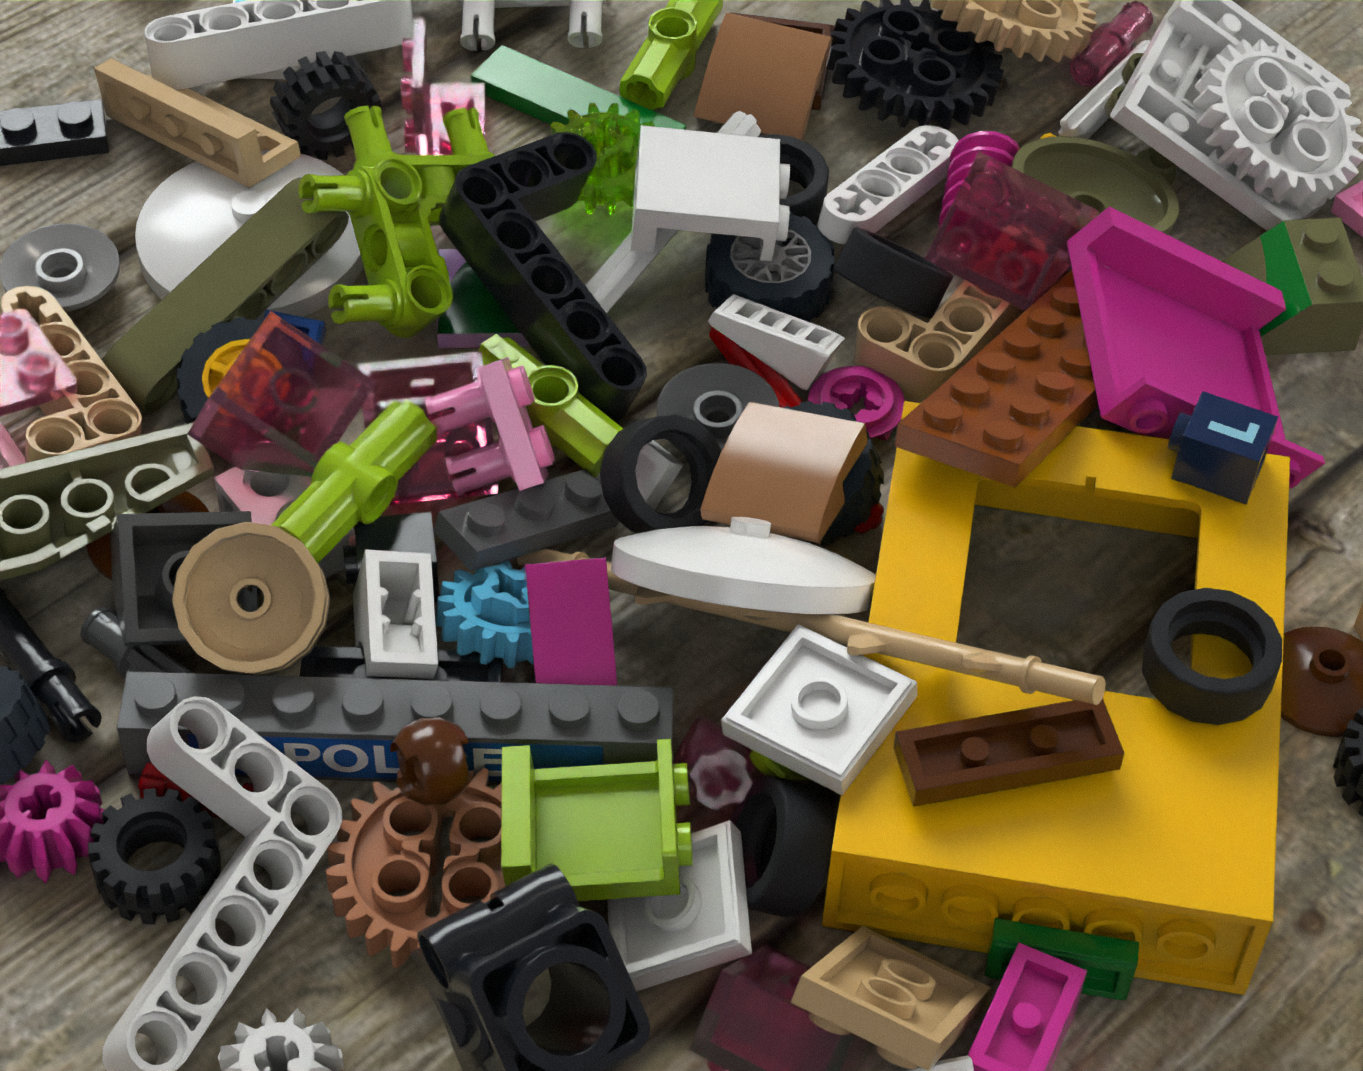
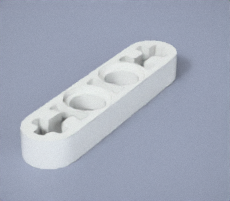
(923, 158)

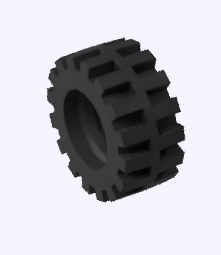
(149, 822)

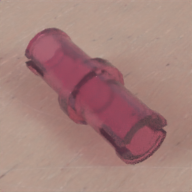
(1111, 43)

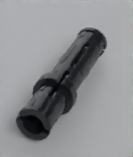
(46, 676)

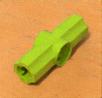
(668, 51)
(568, 417)
(358, 478)

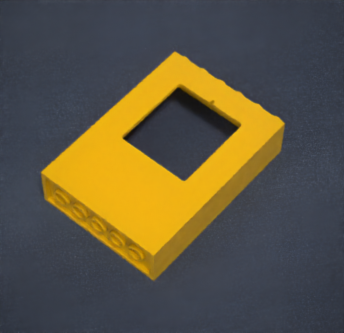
(1145, 853)

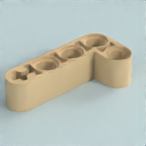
(928, 354)
(99, 408)

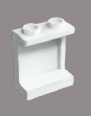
(709, 187)

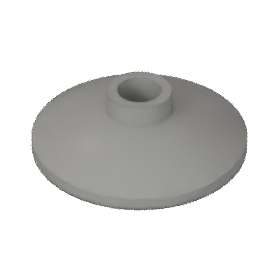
(64, 259)

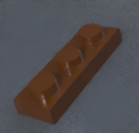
(1007, 751)

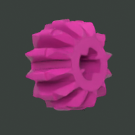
(47, 820)

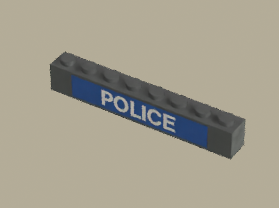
(347, 724)

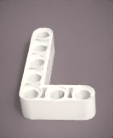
(268, 37)
(235, 894)

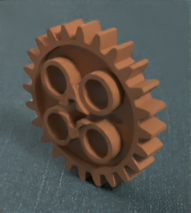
(378, 860)

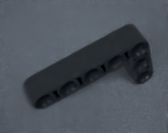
(495, 230)

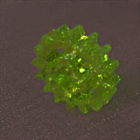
(616, 146)

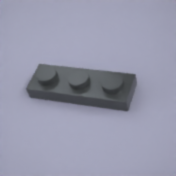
(525, 520)

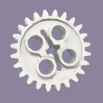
(1246, 109)

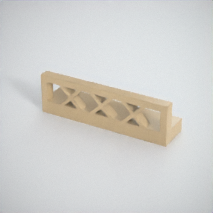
(194, 125)

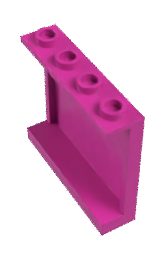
(1170, 326)

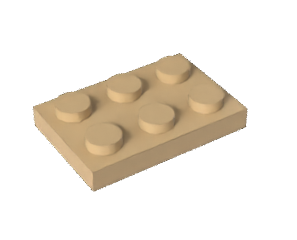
(890, 998)

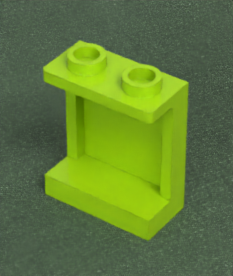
(599, 824)

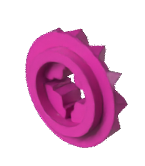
(849, 383)

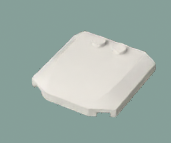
(1162, 92)

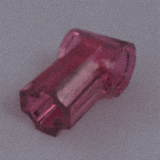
(715, 764)

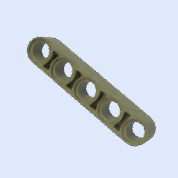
(229, 284)

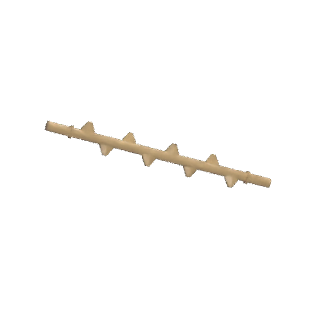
(870, 638)

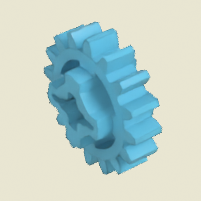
(487, 614)

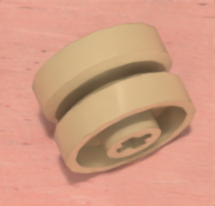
(221, 627)

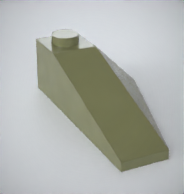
(75, 496)

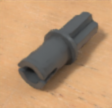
(104, 633)

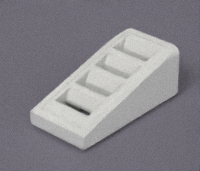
(778, 339)

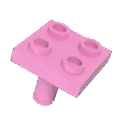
(521, 449)

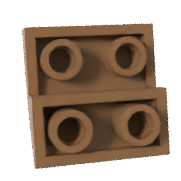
(763, 73)
(784, 470)

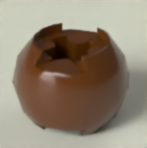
(432, 761)

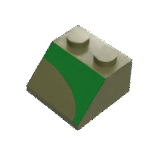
(1318, 283)

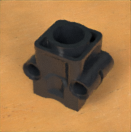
(491, 952)

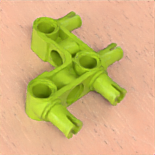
(391, 212)

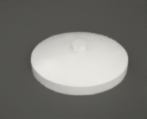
(202, 209)
(744, 569)

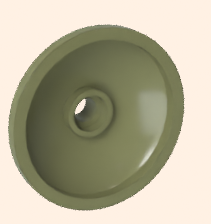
(1101, 178)

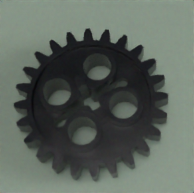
(913, 64)

